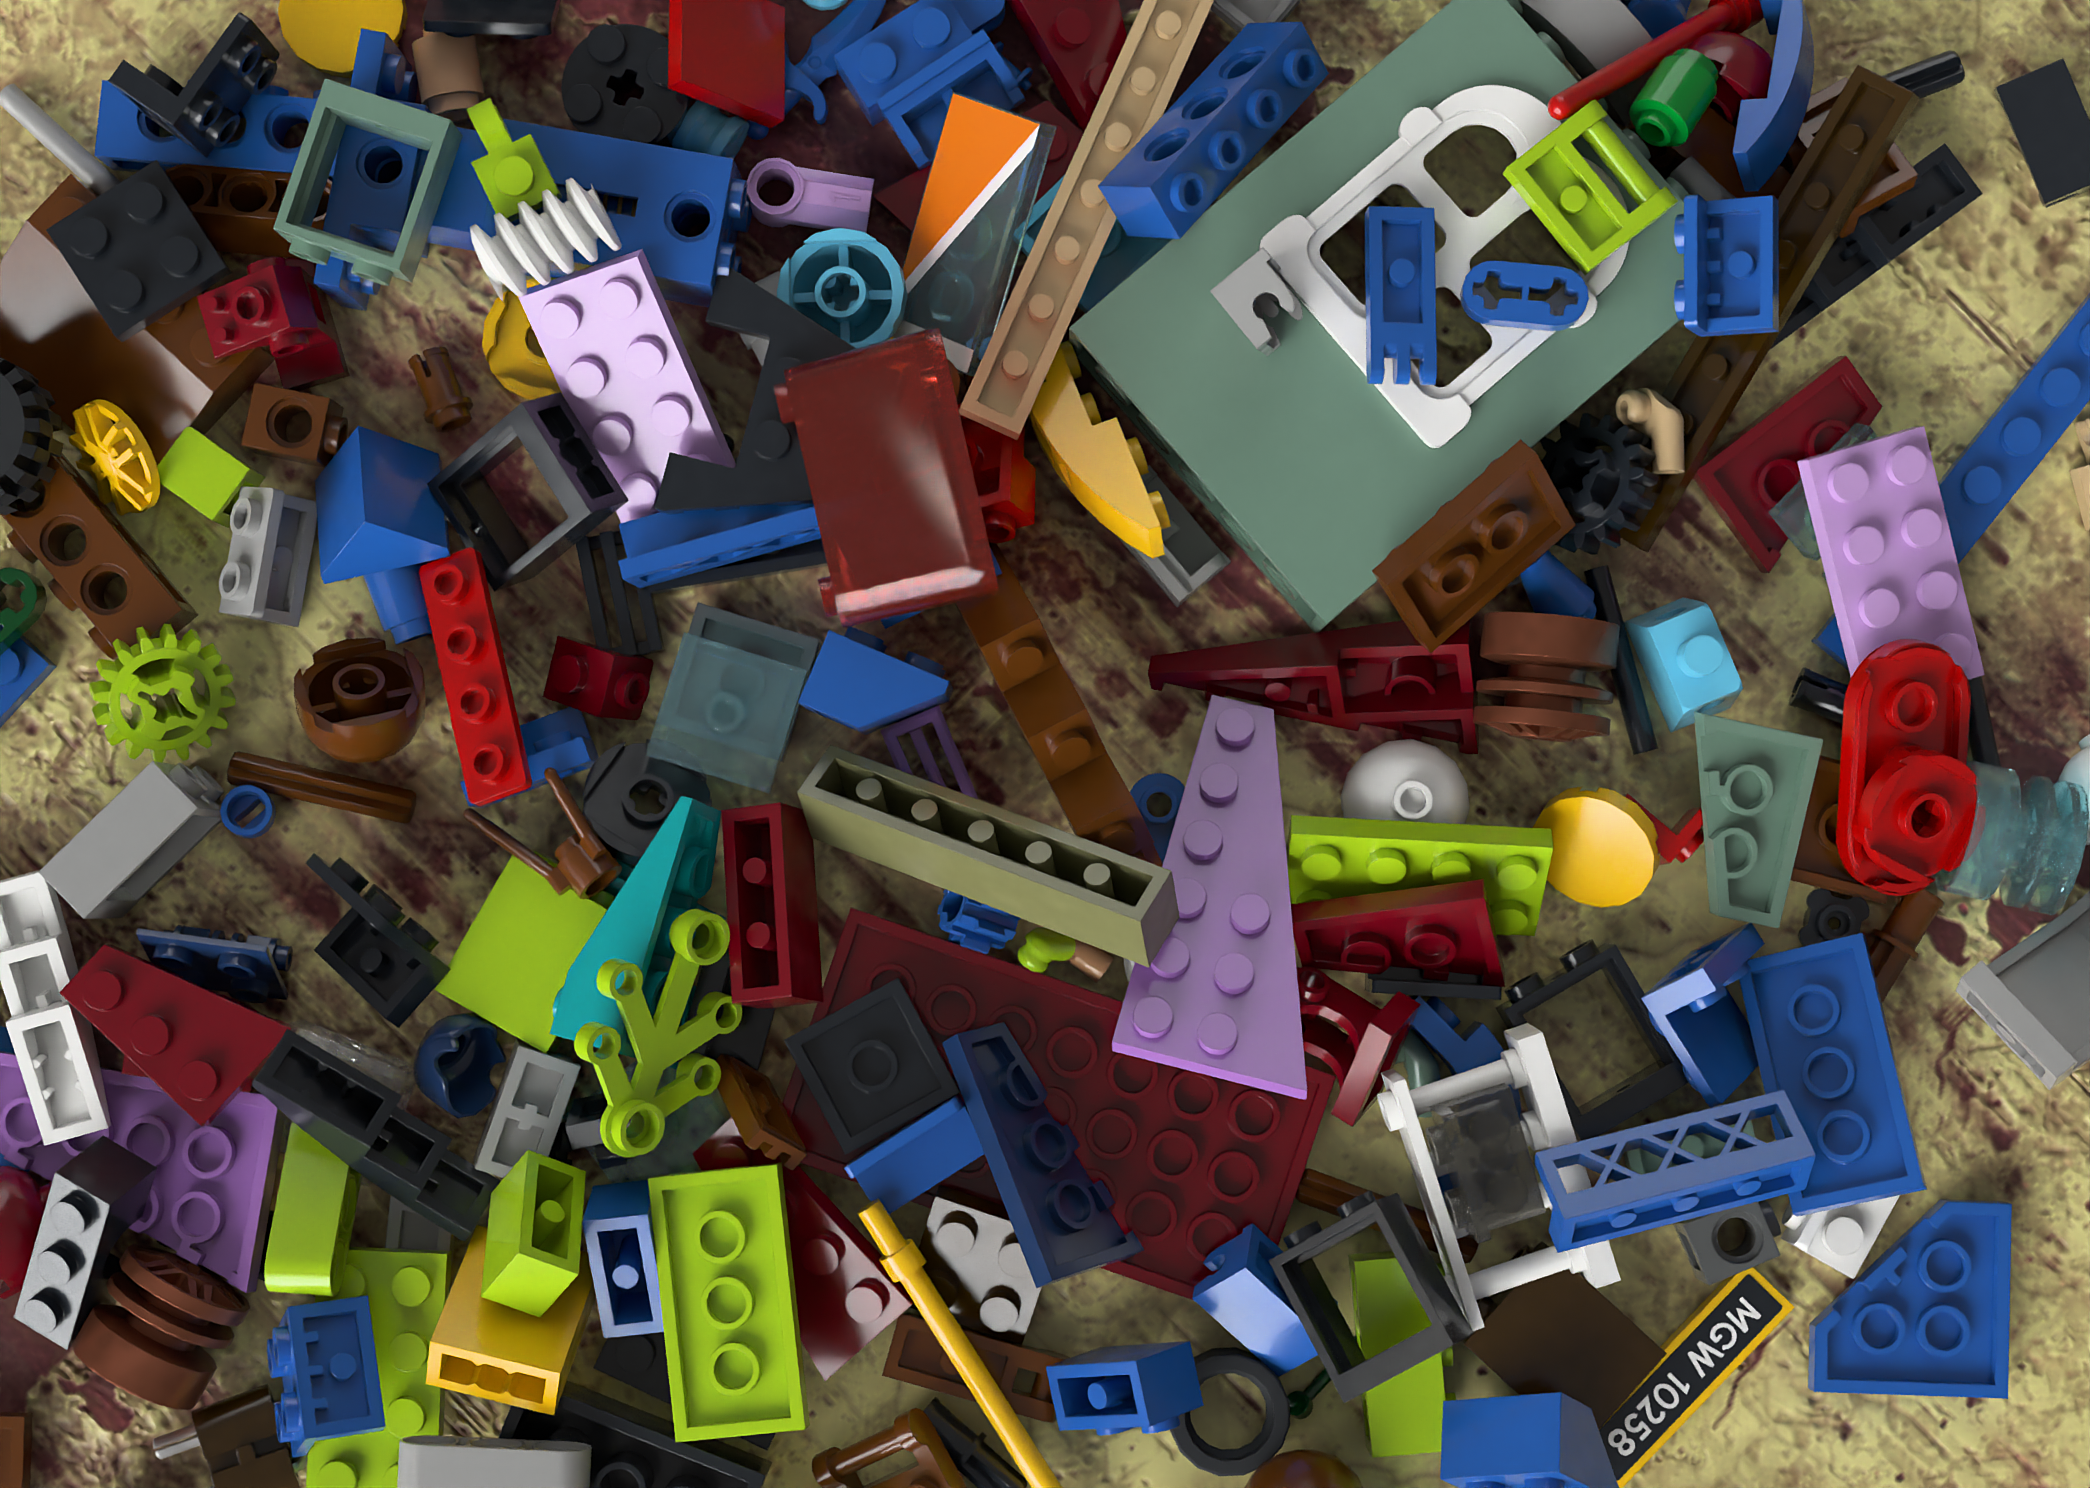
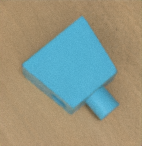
(1685, 661)

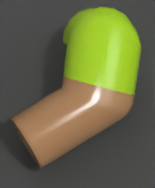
(1047, 945)

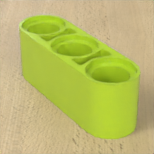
(311, 1219)

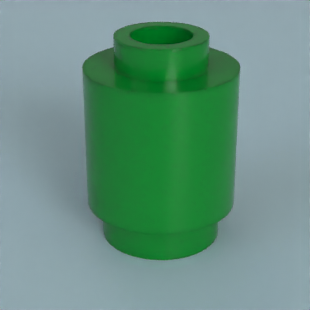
(1674, 98)

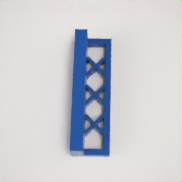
(693, 541)
(1680, 1191)

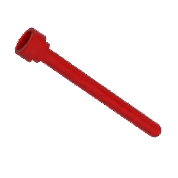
(1721, 15)

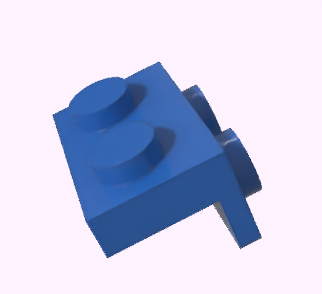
(1728, 265)

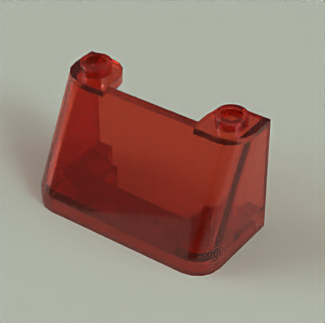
(889, 479)

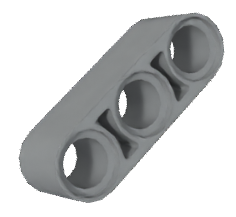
(491, 1463)

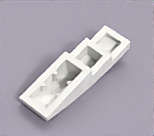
(46, 1031)

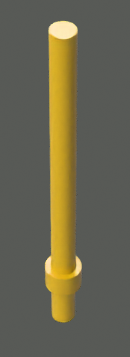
(904, 1264)

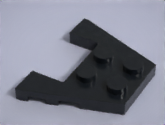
(770, 457)

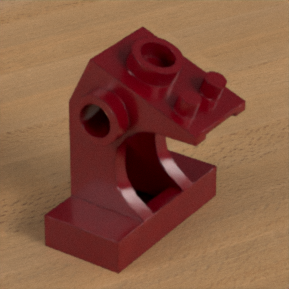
(280, 310)
(1369, 1048)

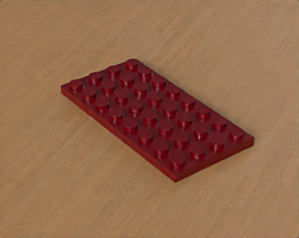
(1173, 1146)

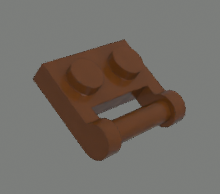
(910, 1432)

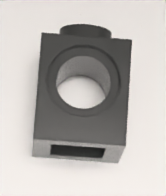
(1710, 1261)

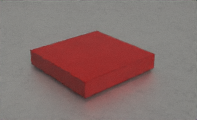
(730, 56)

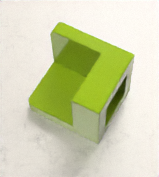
(206, 475)

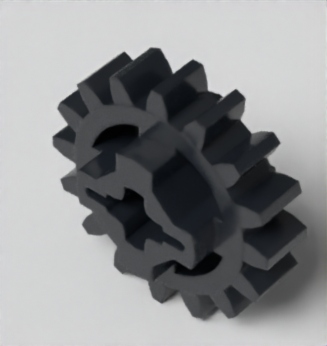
(1599, 483)

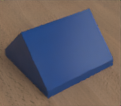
(378, 507)

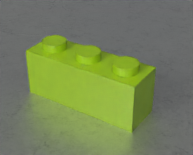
(1407, 1409)

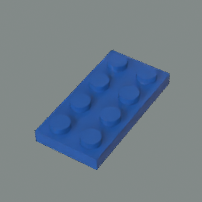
(1831, 1051)

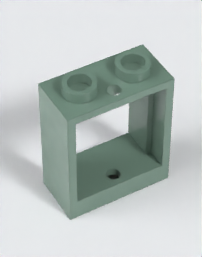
(343, 106)

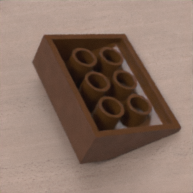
(56, 333)

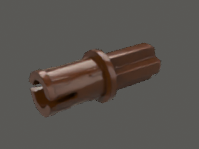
(1901, 936)

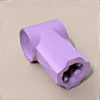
(818, 200)

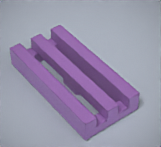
(913, 727)

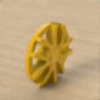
(115, 458)

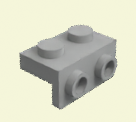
(268, 556)

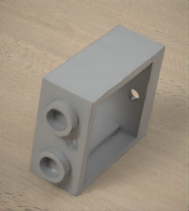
(135, 840)

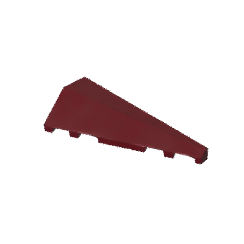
(1344, 679)

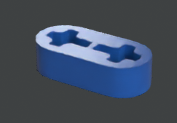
(1524, 279)

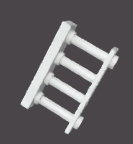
(1544, 1127)

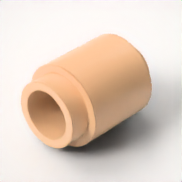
(448, 74)

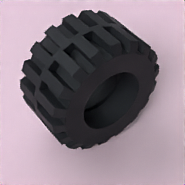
(24, 435)

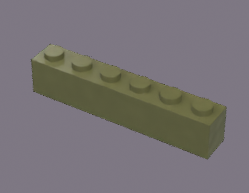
(991, 855)

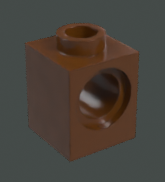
(272, 410)

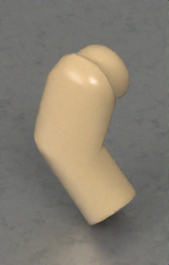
(1659, 422)

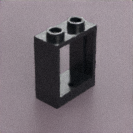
(567, 464)
(1634, 1092)
(1323, 1319)

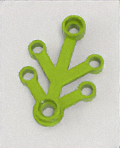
(658, 1040)

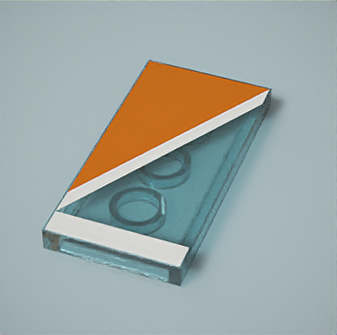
(972, 224)

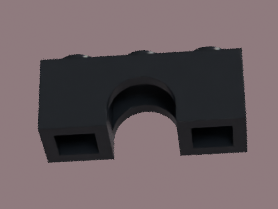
(83, 1218)

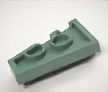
(1752, 813)

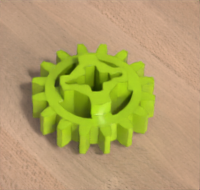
(155, 668)

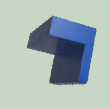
(918, 1155)

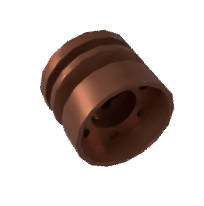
(1546, 674)
(158, 1334)

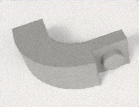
(1591, 38)

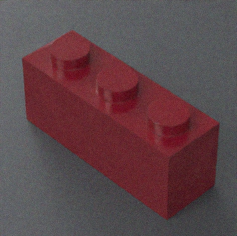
(771, 906)

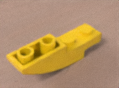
(1096, 458)

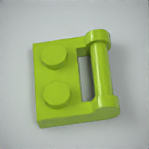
(1575, 200)

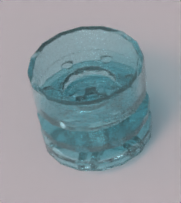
(2021, 841)

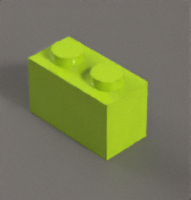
(534, 1234)

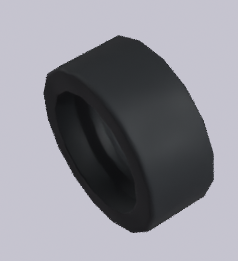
(1274, 1430)

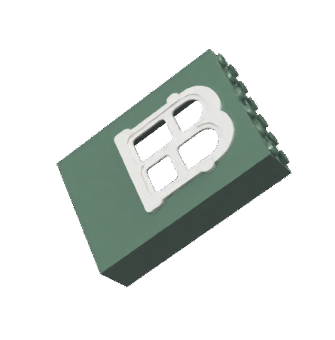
(1296, 444)

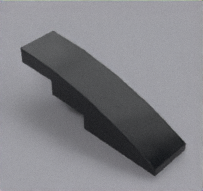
(1885, 233)
(373, 1136)

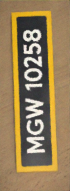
(1696, 1364)

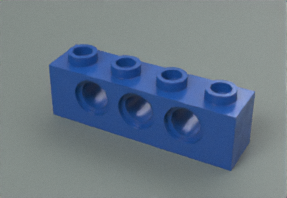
(1213, 130)
(132, 141)

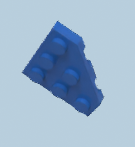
(1925, 1312)

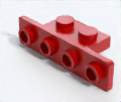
(475, 677)

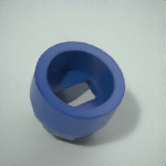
(240, 803)

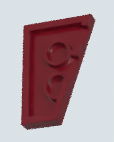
(1413, 928)
(175, 1031)

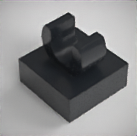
(584, 1129)

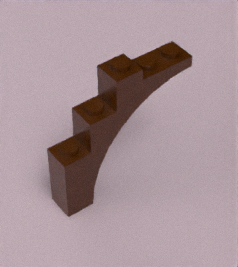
(1054, 718)

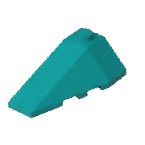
(638, 923)

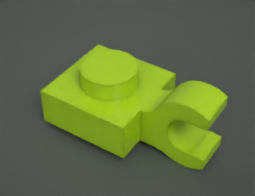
(511, 169)

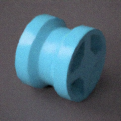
(710, 131)

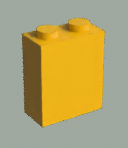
(502, 1350)

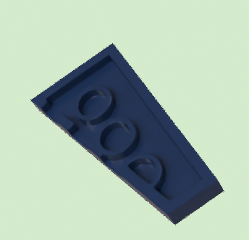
(1045, 1189)

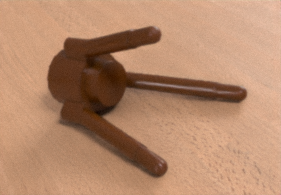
(582, 858)

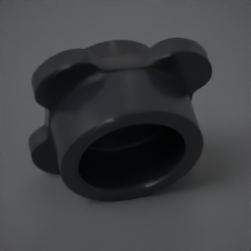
(1822, 908)

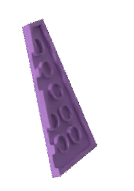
(1227, 974)
(208, 1181)

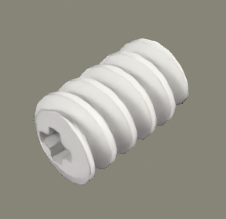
(544, 239)

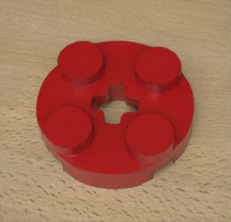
(1888, 806)

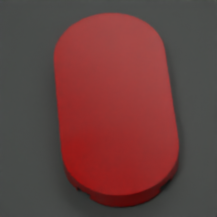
(1896, 700)

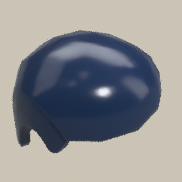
(457, 1062)

